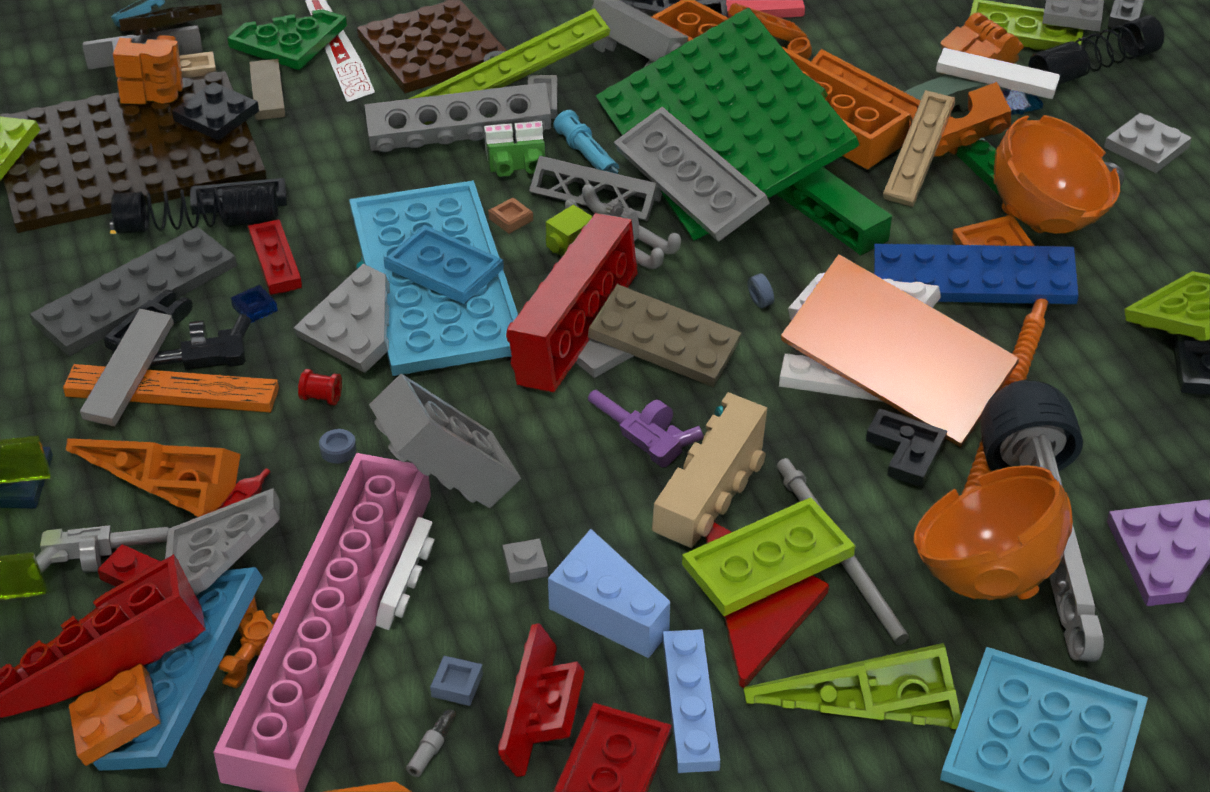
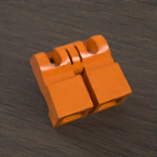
(984, 39)
(148, 70)

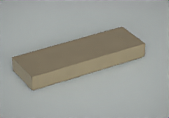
(267, 89)

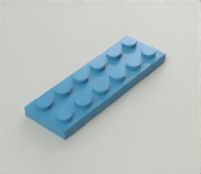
(185, 672)

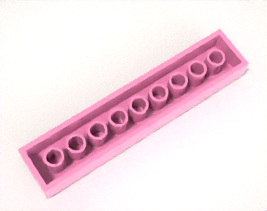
(322, 629)

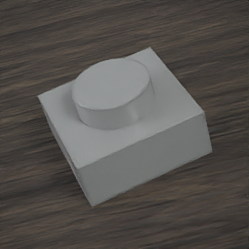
(525, 560)

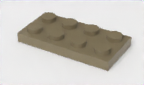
(664, 335)

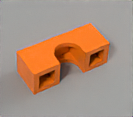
(987, 116)

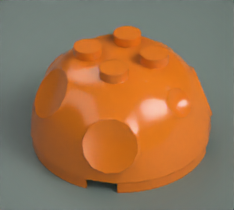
(1053, 176)
(998, 535)

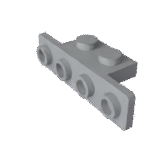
(100, 52)

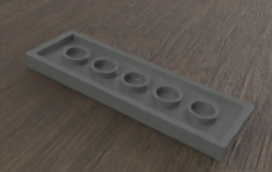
(104, 303)

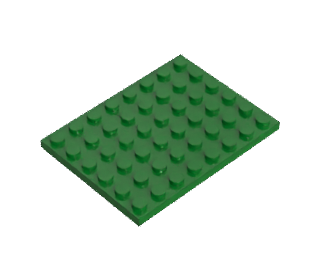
(742, 101)

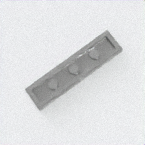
(126, 367)

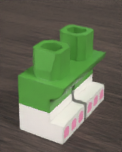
(505, 155)

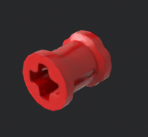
(320, 386)

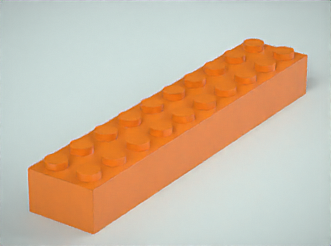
(875, 122)

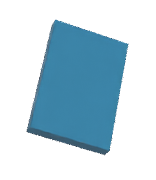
(443, 264)

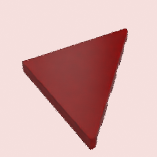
(765, 625)

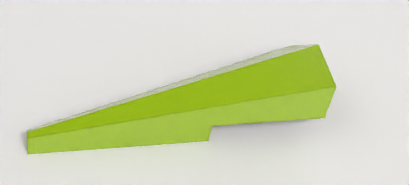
(898, 687)

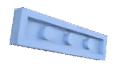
(690, 701)

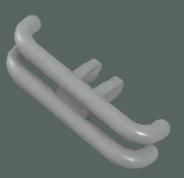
(615, 208)

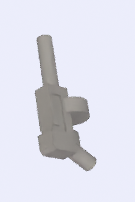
(91, 544)

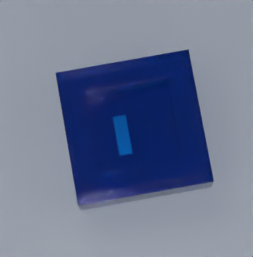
(254, 303)

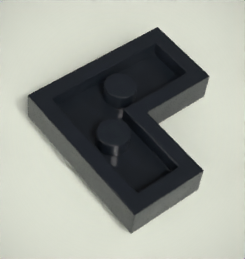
(914, 442)

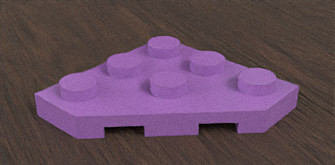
(1164, 547)

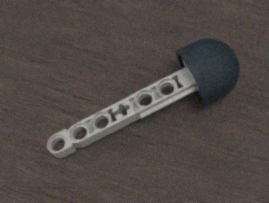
(1038, 428)

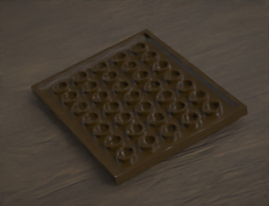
(111, 147)

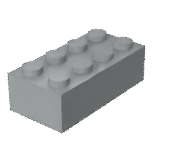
(443, 442)

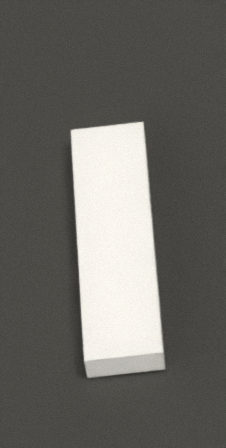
(1005, 74)

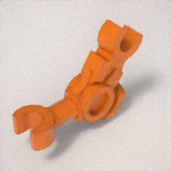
(254, 632)

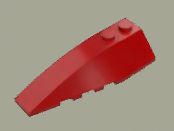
(127, 628)

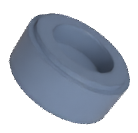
(760, 290)
(337, 446)

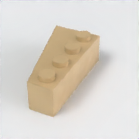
(712, 472)

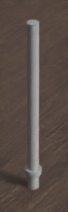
(795, 482)

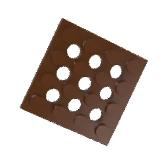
(429, 44)

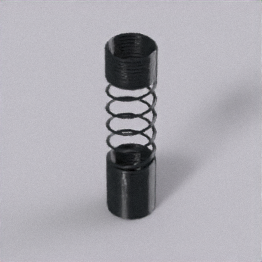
(1072, 60)
(240, 205)

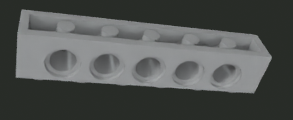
(445, 108)

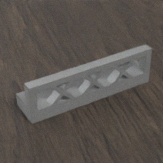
(597, 178)

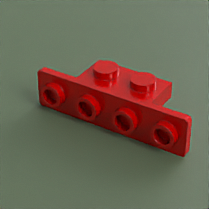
(541, 701)

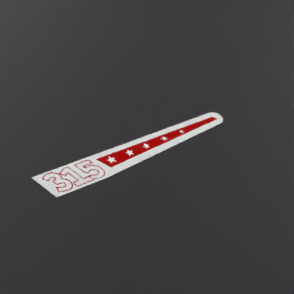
(345, 61)

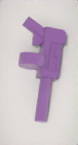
(649, 428)

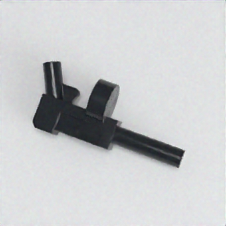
(208, 351)

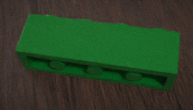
(840, 210)

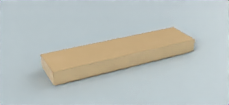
(919, 148)

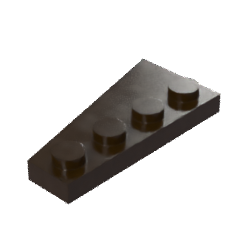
(168, 18)

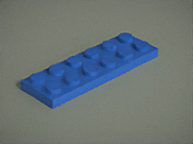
(983, 271)

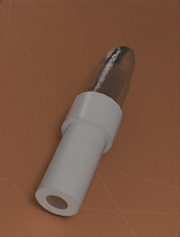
(431, 743)

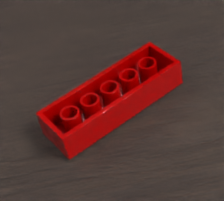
(558, 316)

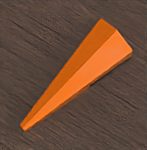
(183, 475)

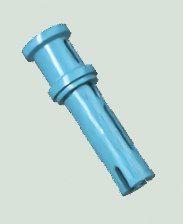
(580, 137)

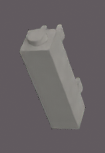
(636, 31)

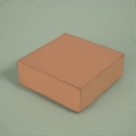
(510, 215)

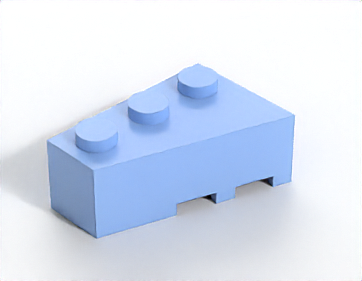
(609, 596)

